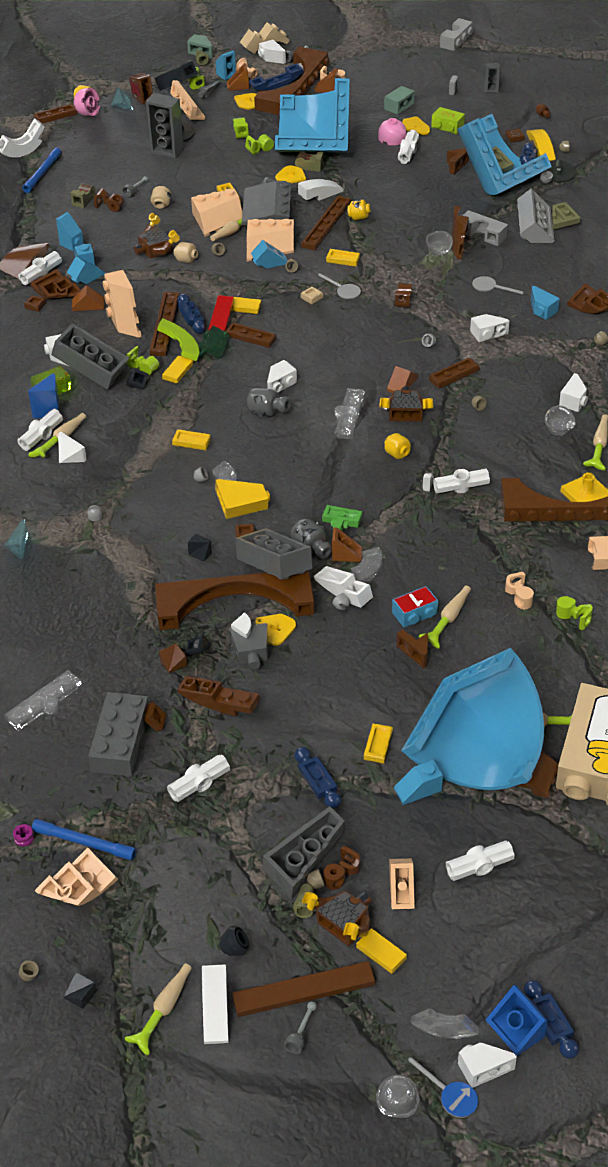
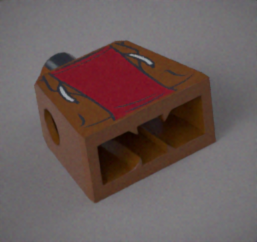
(141, 87)

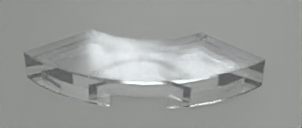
(225, 472)
(368, 566)
(444, 1025)

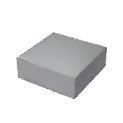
(453, 84)

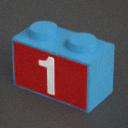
(414, 606)

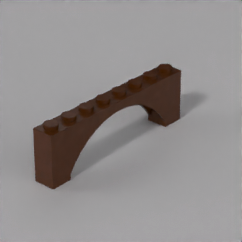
(312, 62)
(524, 504)
(180, 598)

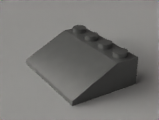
(266, 202)

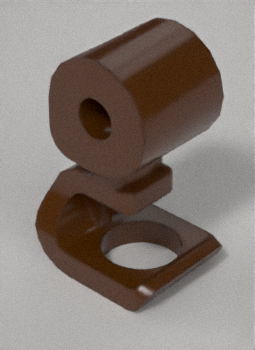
(113, 202)
(404, 294)
(335, 874)

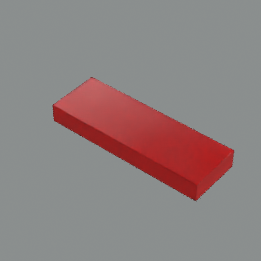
(222, 312)

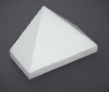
(70, 450)

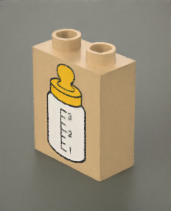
(585, 752)

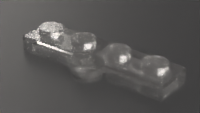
(348, 413)
(43, 701)

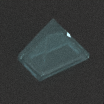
(121, 100)
(17, 540)

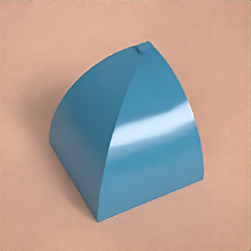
(315, 121)
(479, 139)
(482, 725)

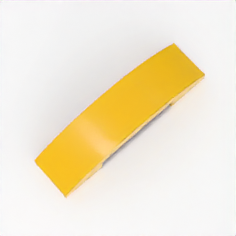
(542, 142)

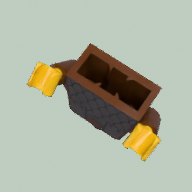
(154, 241)
(406, 405)
(341, 914)

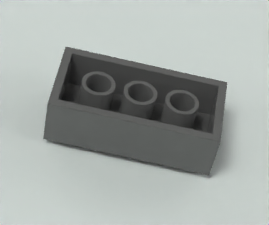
(164, 125)
(89, 356)
(274, 553)
(118, 734)

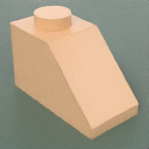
(401, 883)

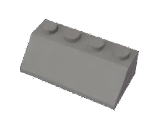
(535, 218)

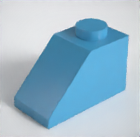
(226, 65)
(69, 232)
(84, 252)
(268, 255)
(84, 271)
(544, 303)
(419, 782)

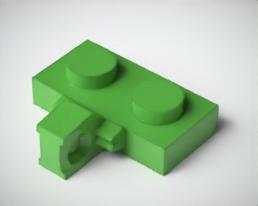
(342, 517)

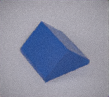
(44, 397)
(518, 1021)

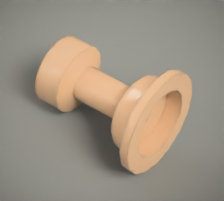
(252, 72)

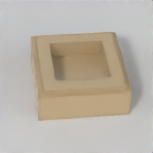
(311, 295)

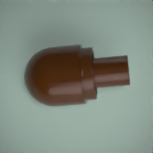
(542, 110)

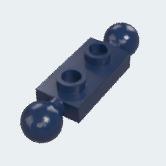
(528, 153)
(191, 313)
(317, 777)
(557, 1025)

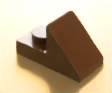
(457, 159)
(413, 648)

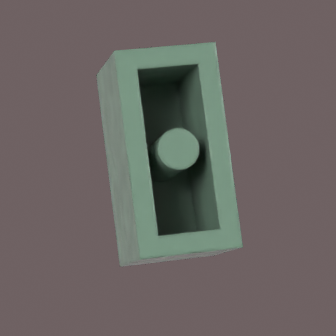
(399, 100)

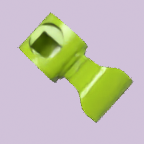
(192, 81)
(239, 127)
(264, 142)
(146, 365)
(566, 609)

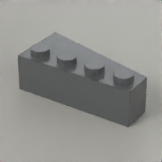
(303, 851)

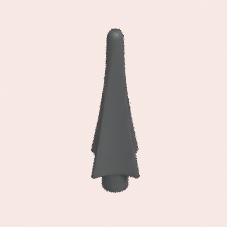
(207, 90)

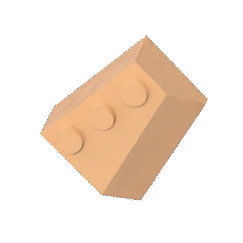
(216, 209)
(275, 232)
(121, 303)

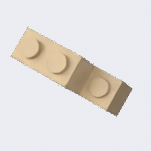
(269, 32)

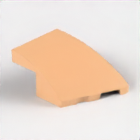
(79, 880)

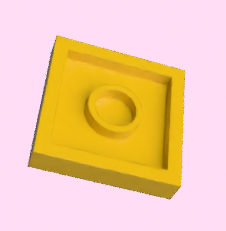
(584, 489)

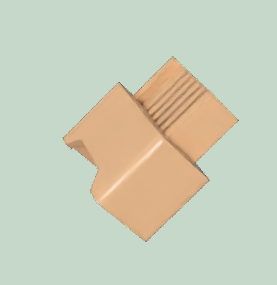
(599, 548)

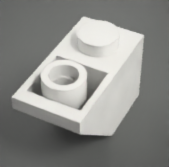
(488, 327)
(281, 376)

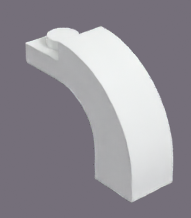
(24, 144)

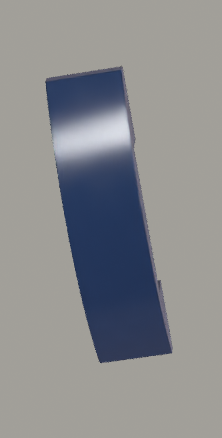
(277, 81)

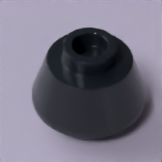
(234, 942)

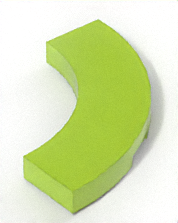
(187, 343)

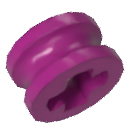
(25, 841)

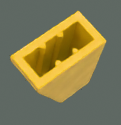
(241, 497)

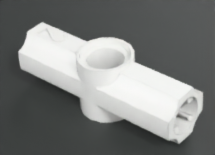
(408, 146)
(40, 268)
(40, 429)
(461, 481)
(198, 778)
(479, 860)

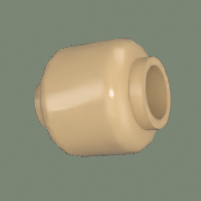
(160, 197)
(185, 252)

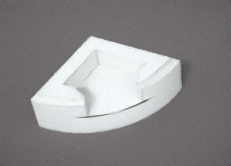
(427, 481)
(242, 625)

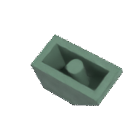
(201, 43)

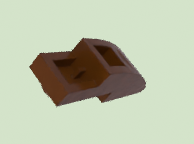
(216, 697)

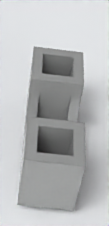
(460, 32)
(494, 230)

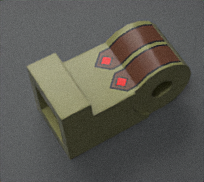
(310, 161)
(84, 194)

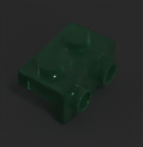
(214, 342)

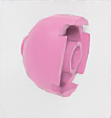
(87, 102)
(392, 132)

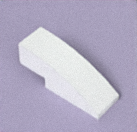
(318, 188)
(344, 582)
(215, 1004)

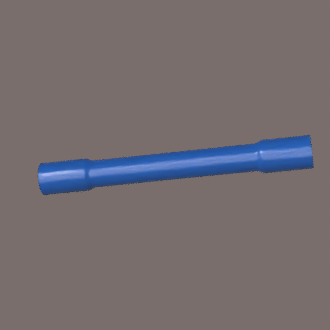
(53, 156)
(116, 849)

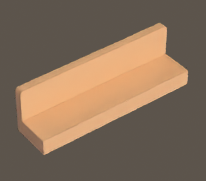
(186, 102)

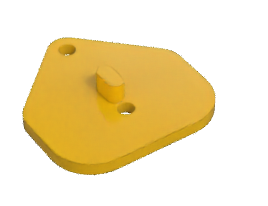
(245, 101)
(417, 124)
(291, 174)
(277, 622)

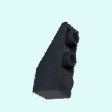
(178, 74)

